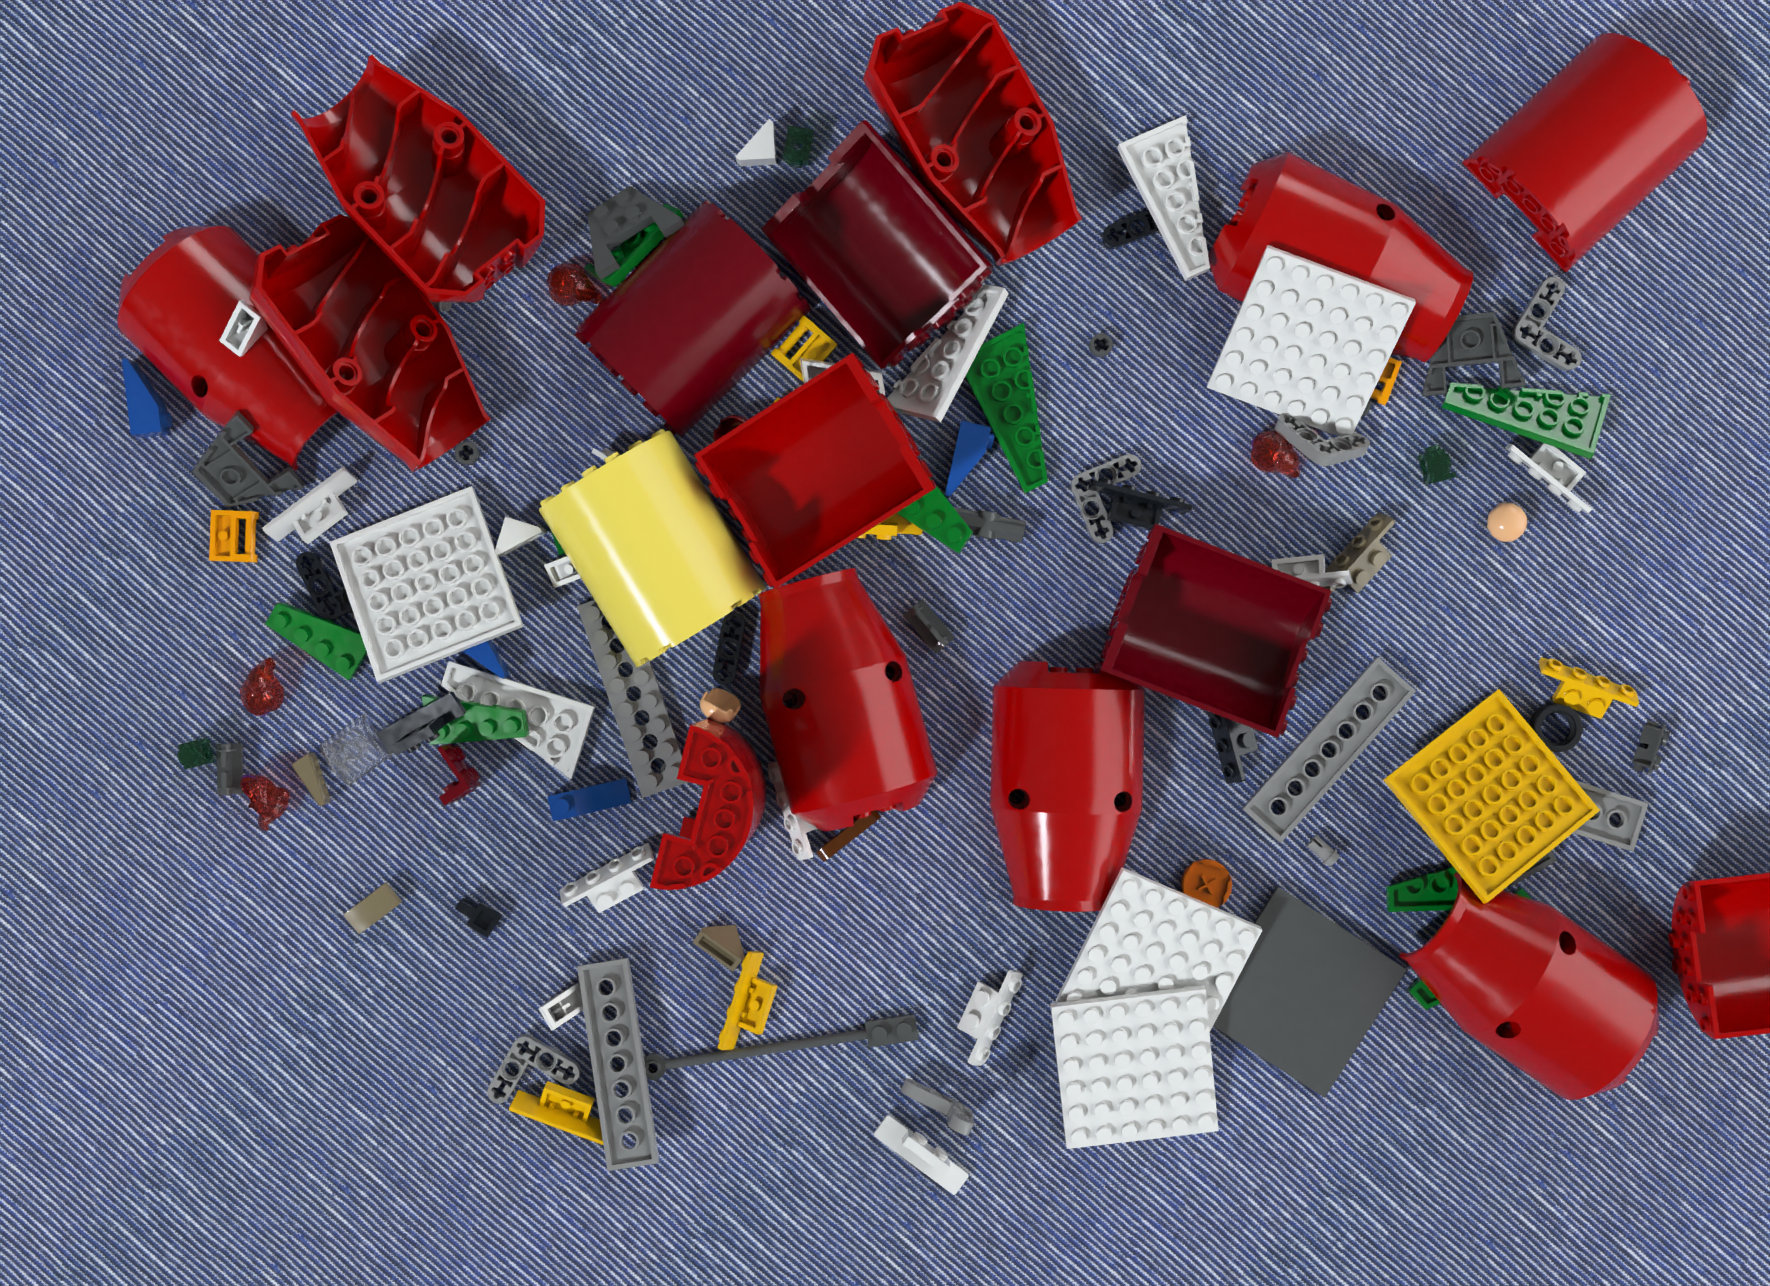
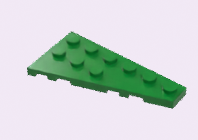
(1006, 395)

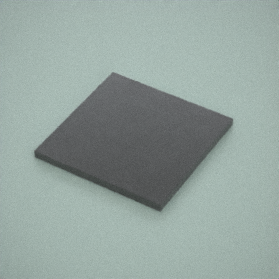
(1306, 993)

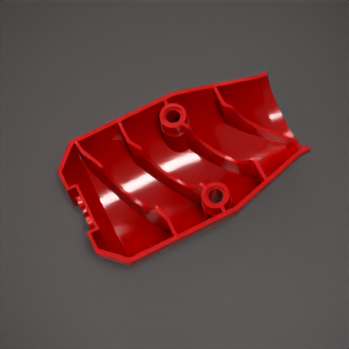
(974, 130)
(426, 186)
(1345, 229)
(175, 317)
(369, 341)
(852, 732)
(1070, 750)
(1540, 991)

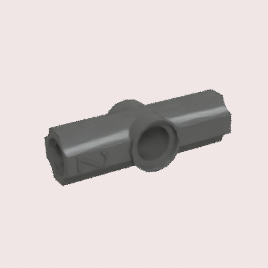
(992, 525)

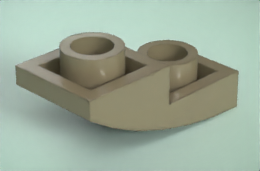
(372, 908)

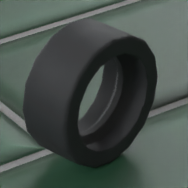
(1574, 722)

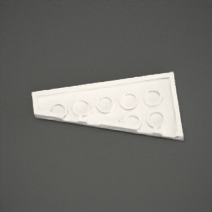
(1168, 184)
(944, 364)
(554, 721)

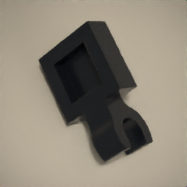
(482, 918)

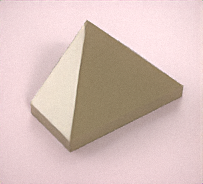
(721, 944)

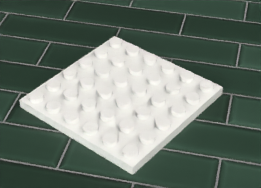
(1310, 342)
(426, 584)
(1159, 941)
(1135, 1066)

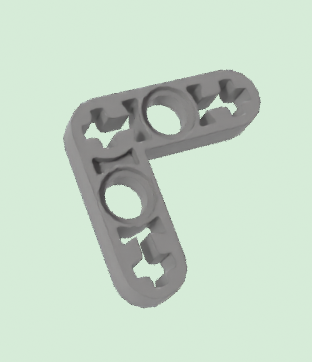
(1535, 327)
(1316, 448)
(1083, 497)
(523, 1059)
(958, 1115)

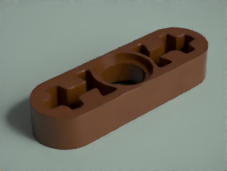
(846, 836)

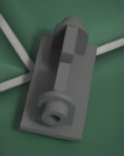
(929, 626)
(1654, 738)
(229, 768)

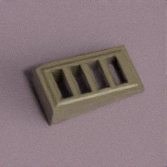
(312, 777)

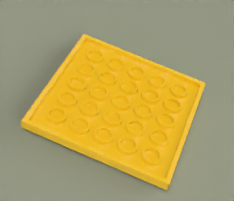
(1491, 796)

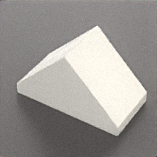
(760, 149)
(243, 329)
(515, 535)
(562, 1007)

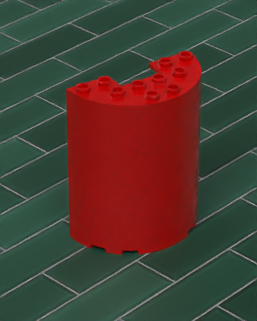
(1592, 144)
(816, 470)
(727, 810)
(1724, 953)

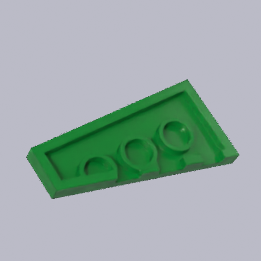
(632, 251)
(328, 642)

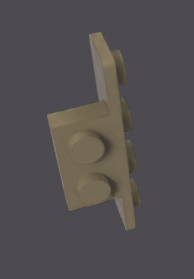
(1364, 553)

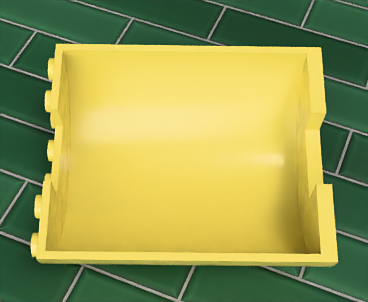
(651, 546)

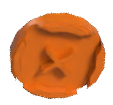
(1207, 882)

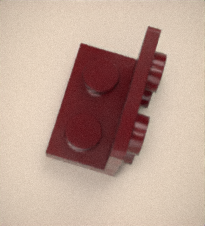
(467, 776)

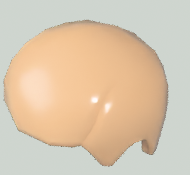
(1507, 522)
(720, 705)

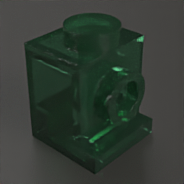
(800, 157)
(1435, 465)
(191, 754)

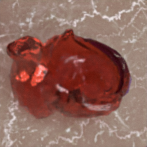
(571, 286)
(1274, 454)
(261, 689)
(265, 798)

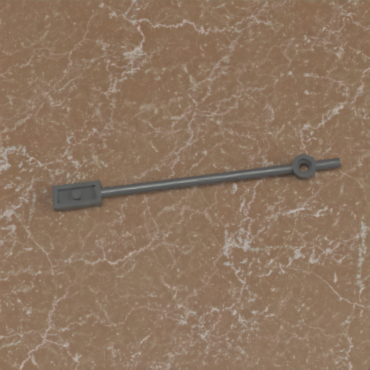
(877, 1032)

